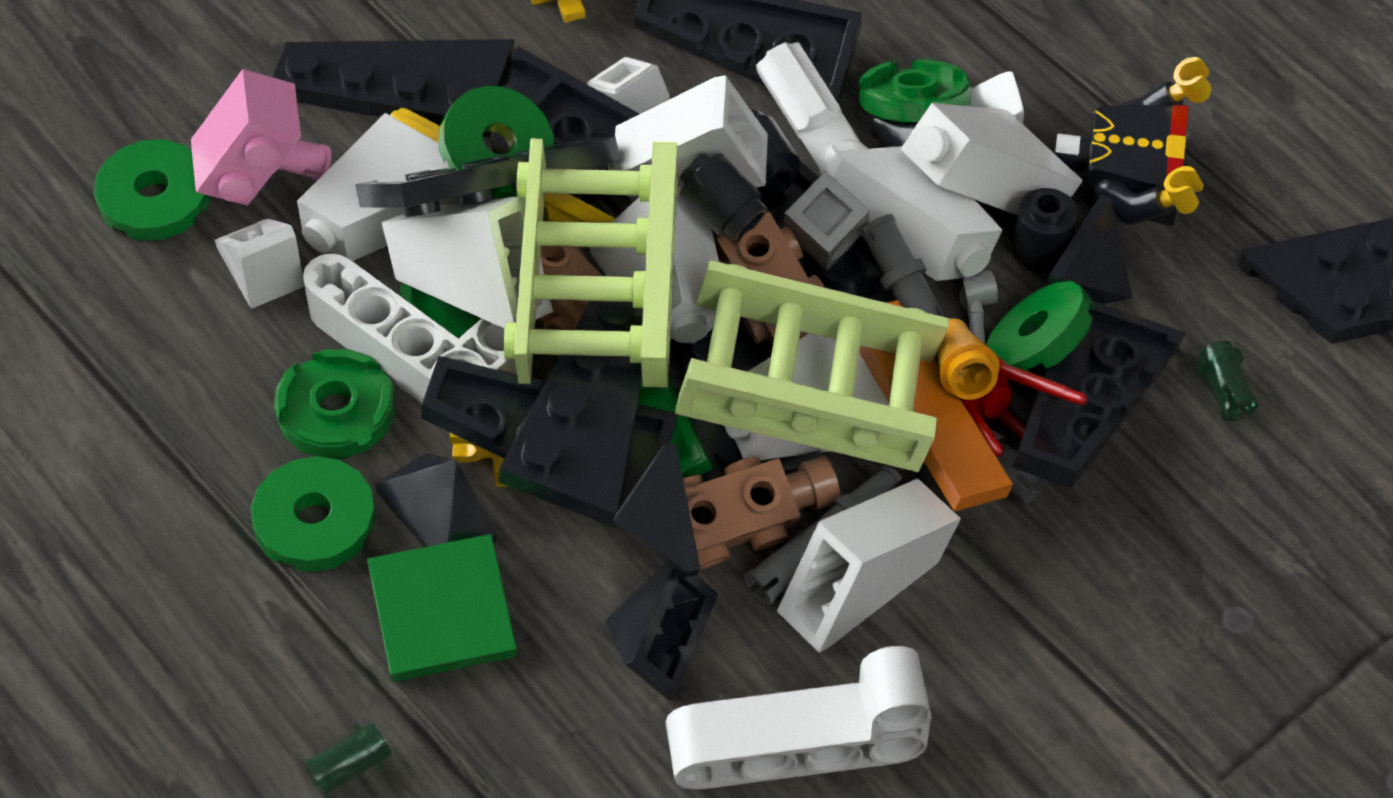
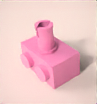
(252, 137)

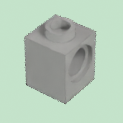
(826, 220)

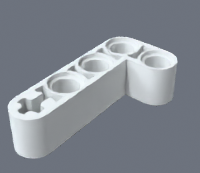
(389, 329)
(805, 730)

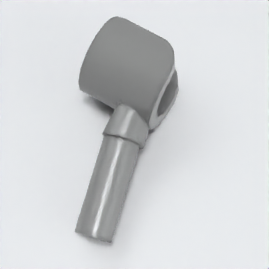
(978, 292)

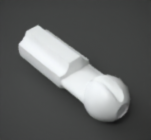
(807, 103)

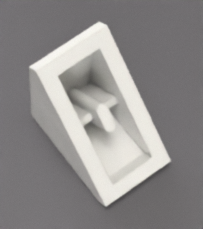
(263, 260)

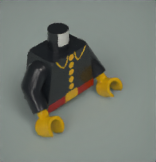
(1141, 149)

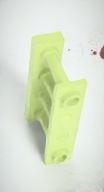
(647, 289)
(800, 412)

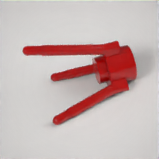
(998, 399)

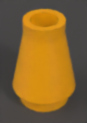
(966, 363)

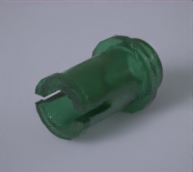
(1223, 370)
(348, 758)

